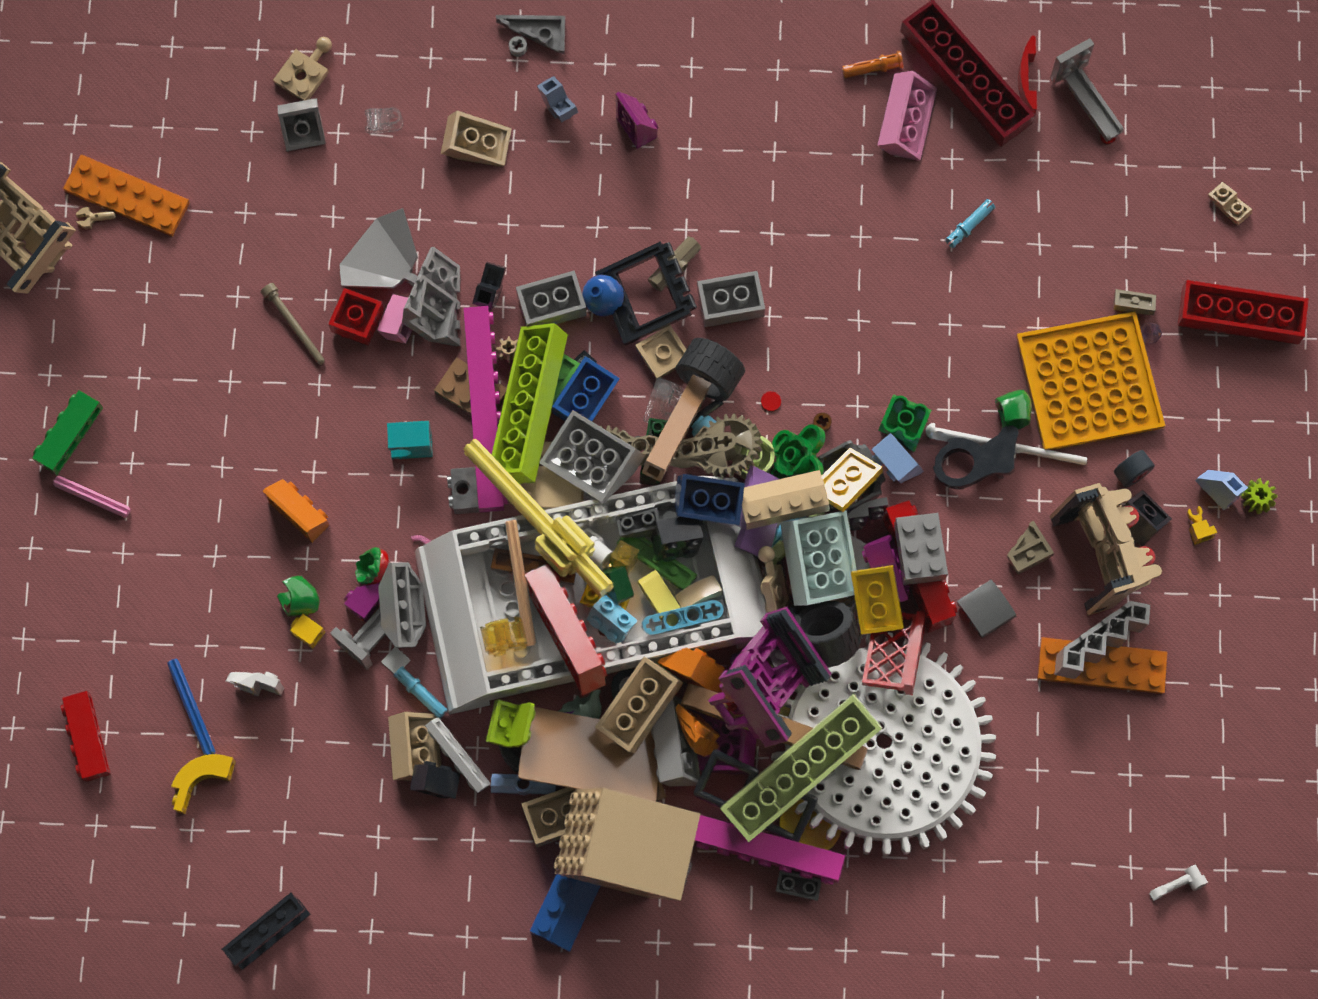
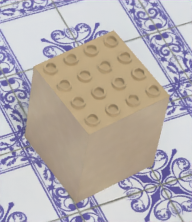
(627, 843)

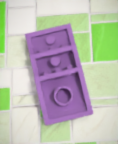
(755, 538)

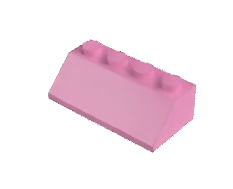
(907, 115)

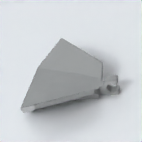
(382, 255)

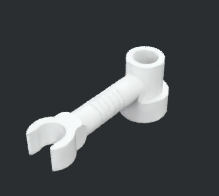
(1193, 878)

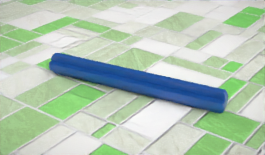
(191, 707)

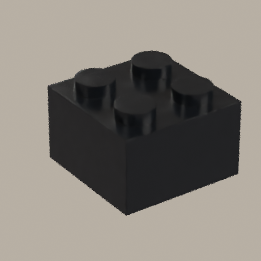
(676, 538)

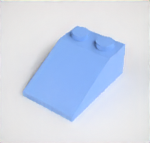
(896, 459)

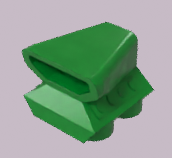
(905, 421)

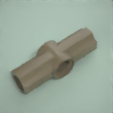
(684, 255)

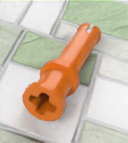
(881, 63)

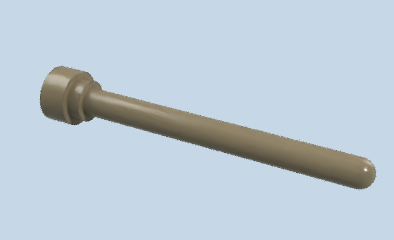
(271, 293)

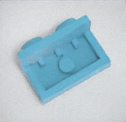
(611, 619)

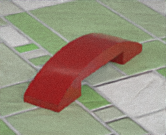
(1027, 96)

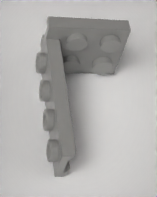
(1069, 69)
(363, 642)

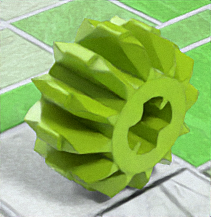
(1254, 500)

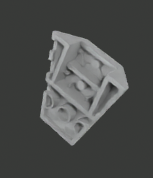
(433, 300)

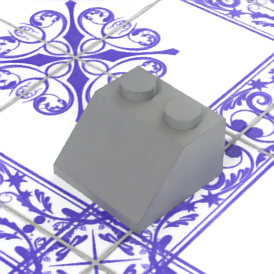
(301, 124)

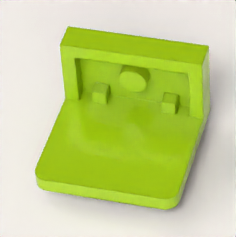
(510, 724)

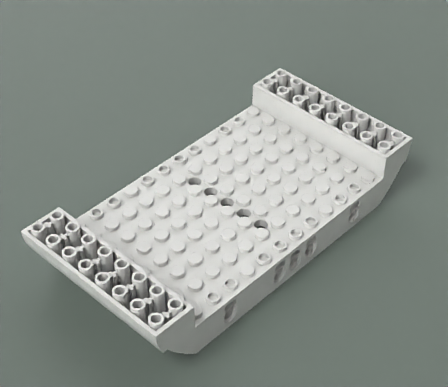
(467, 594)

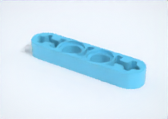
(681, 614)

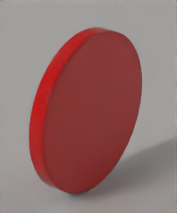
(771, 401)

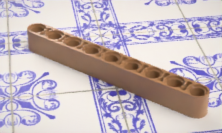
(698, 698)

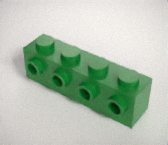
(67, 432)

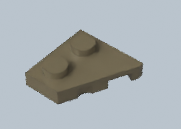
(1029, 550)

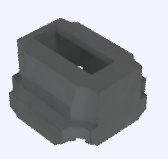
(830, 457)

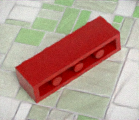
(86, 736)

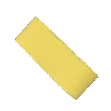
(659, 596)

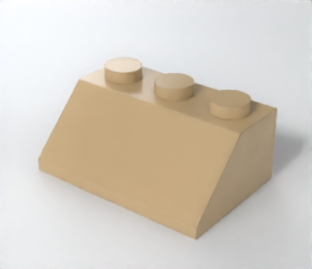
(411, 743)

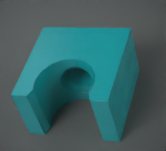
(410, 439)

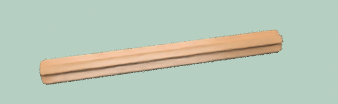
(520, 580)

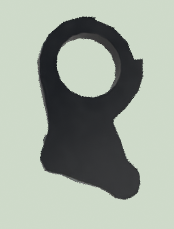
(992, 458)

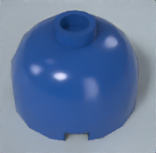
(602, 295)

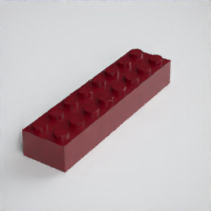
(967, 72)

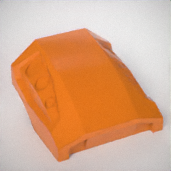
(697, 731)

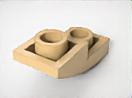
(1229, 204)
(699, 592)

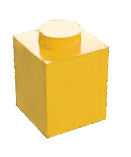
(307, 630)

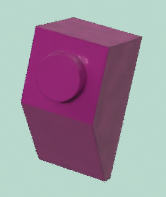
(363, 601)

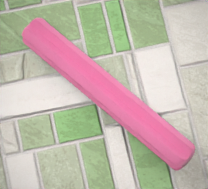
(91, 496)

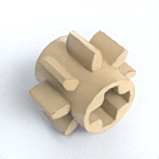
(503, 349)

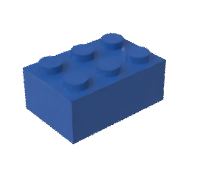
(585, 391)

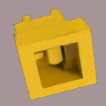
(1200, 529)

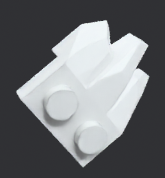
(255, 682)

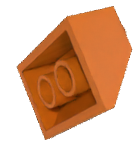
(297, 509)
(694, 668)

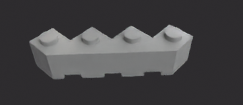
(1093, 643)

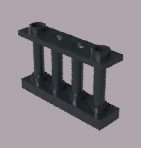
(266, 931)

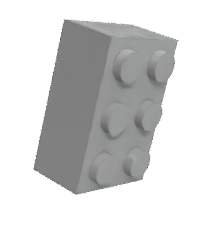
(730, 299)
(551, 300)
(920, 549)

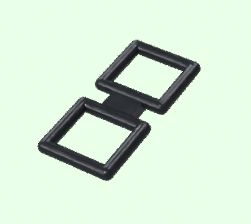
(753, 772)

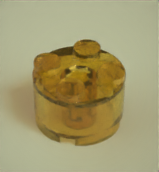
(503, 636)

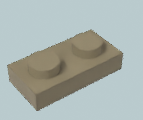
(1134, 301)

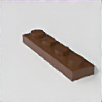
(502, 562)

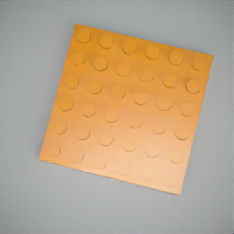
(1090, 381)

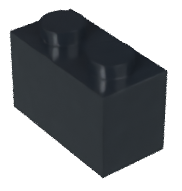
(434, 780)

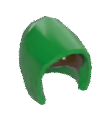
(1014, 409)
(300, 598)

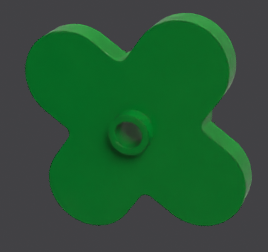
(797, 453)

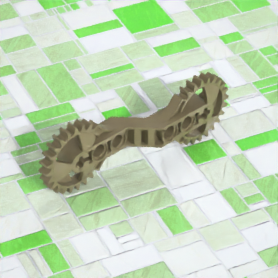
(723, 446)

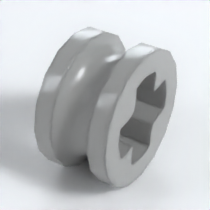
(520, 51)

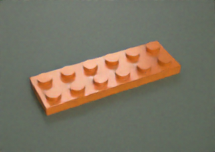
(126, 195)
(1119, 669)

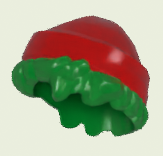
(371, 566)

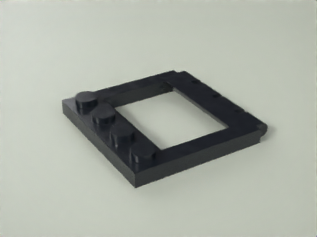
(678, 287)

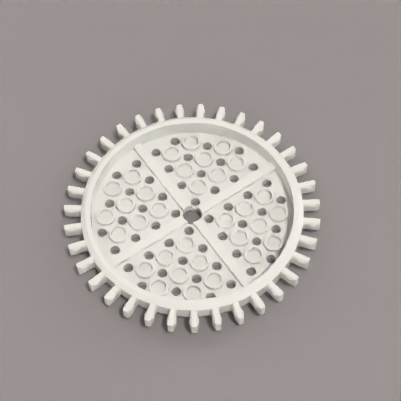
(922, 816)

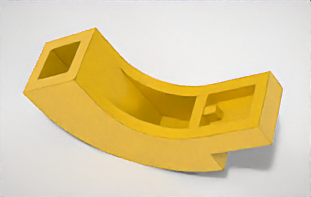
(197, 770)

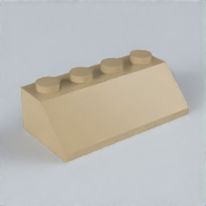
(784, 500)
(639, 705)

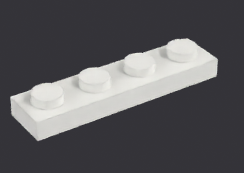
(454, 750)

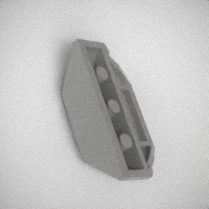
(402, 605)

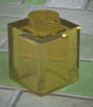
(624, 555)

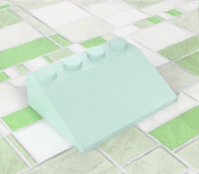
(819, 557)

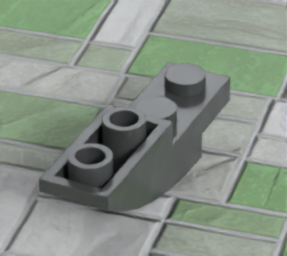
(642, 523)

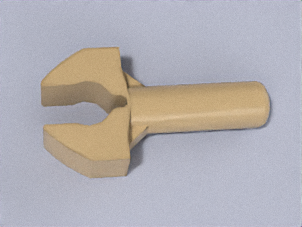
(92, 217)

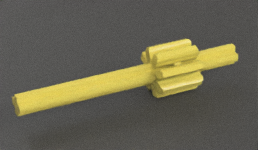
(561, 540)

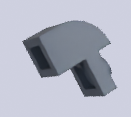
(556, 99)

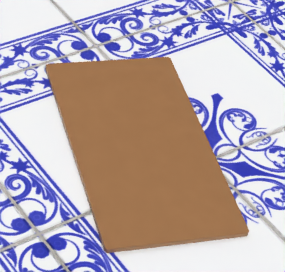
(576, 755)

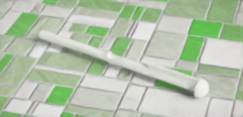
(943, 435)

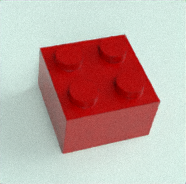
(356, 316)

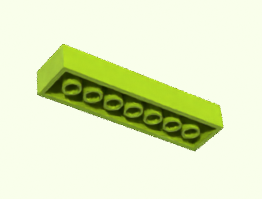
(529, 400)

